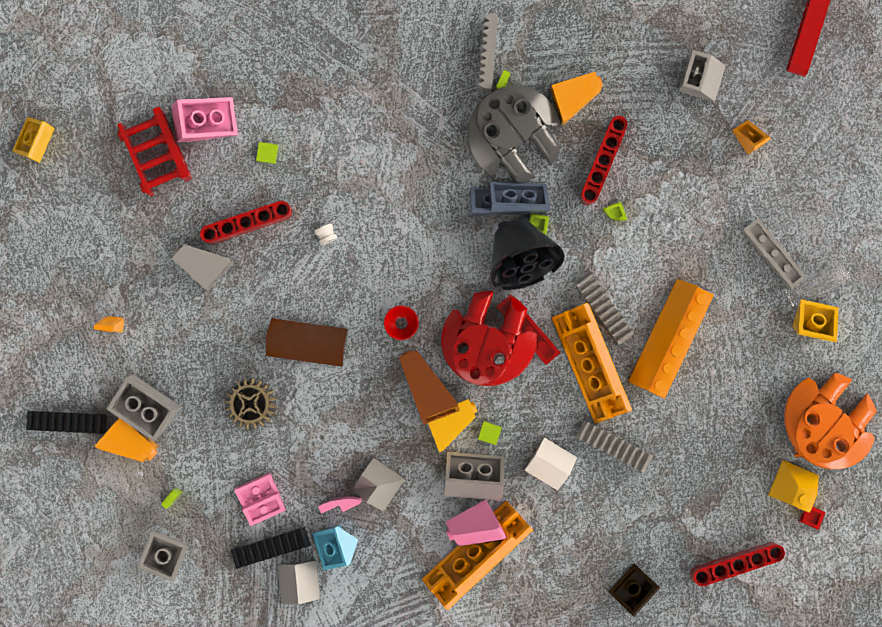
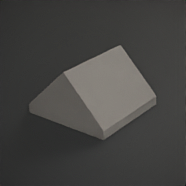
(299, 582)

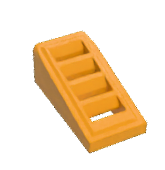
(110, 324)

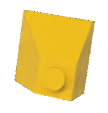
(795, 486)

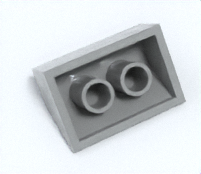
(143, 407)
(474, 476)

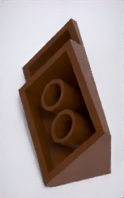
(306, 342)

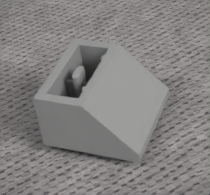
(702, 76)

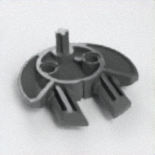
(510, 129)

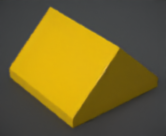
(33, 139)
(816, 320)

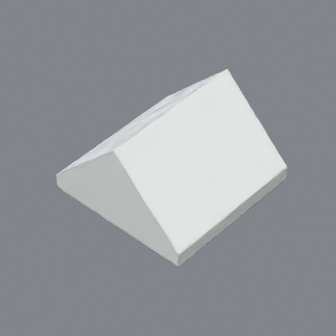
(551, 464)

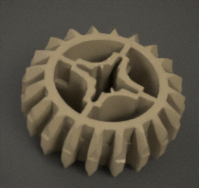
(257, 410)

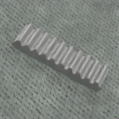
(488, 52)
(773, 253)
(604, 309)
(614, 446)

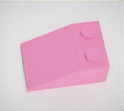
(204, 119)

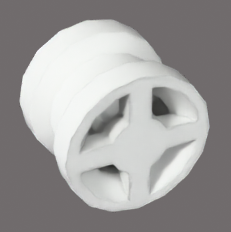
(326, 234)

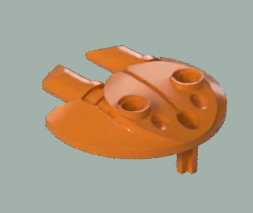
(827, 424)

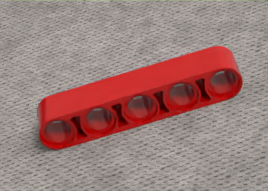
(807, 37)
(607, 152)
(236, 221)
(746, 563)

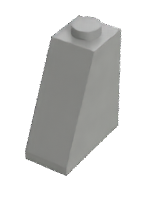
(202, 265)

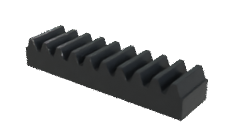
(66, 422)
(271, 547)

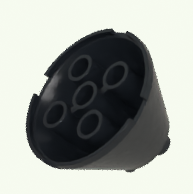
(522, 255)

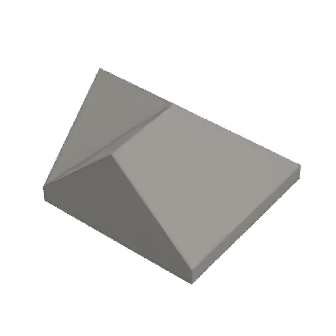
(378, 484)
(162, 556)

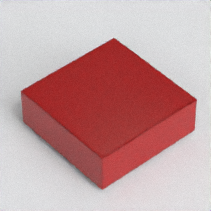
(813, 518)

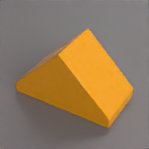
(750, 136)

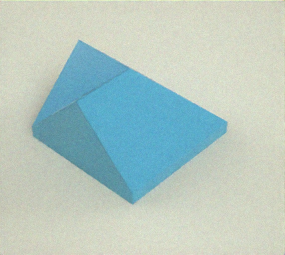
(334, 547)

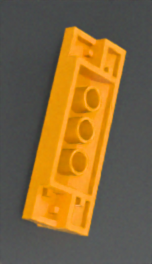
(670, 338)
(591, 363)
(471, 562)

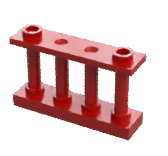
(174, 152)

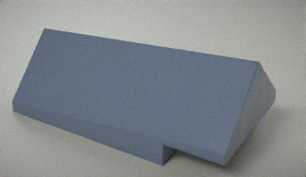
(509, 199)

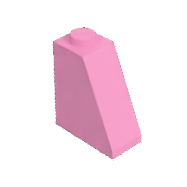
(475, 526)

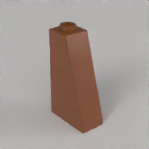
(427, 390)

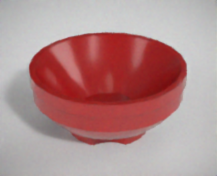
(401, 312)

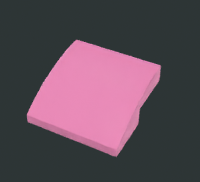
(260, 499)
(344, 502)

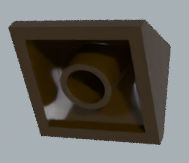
(634, 590)

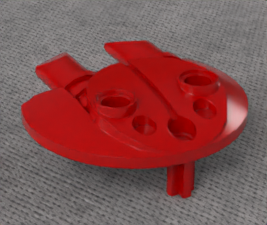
(487, 343)

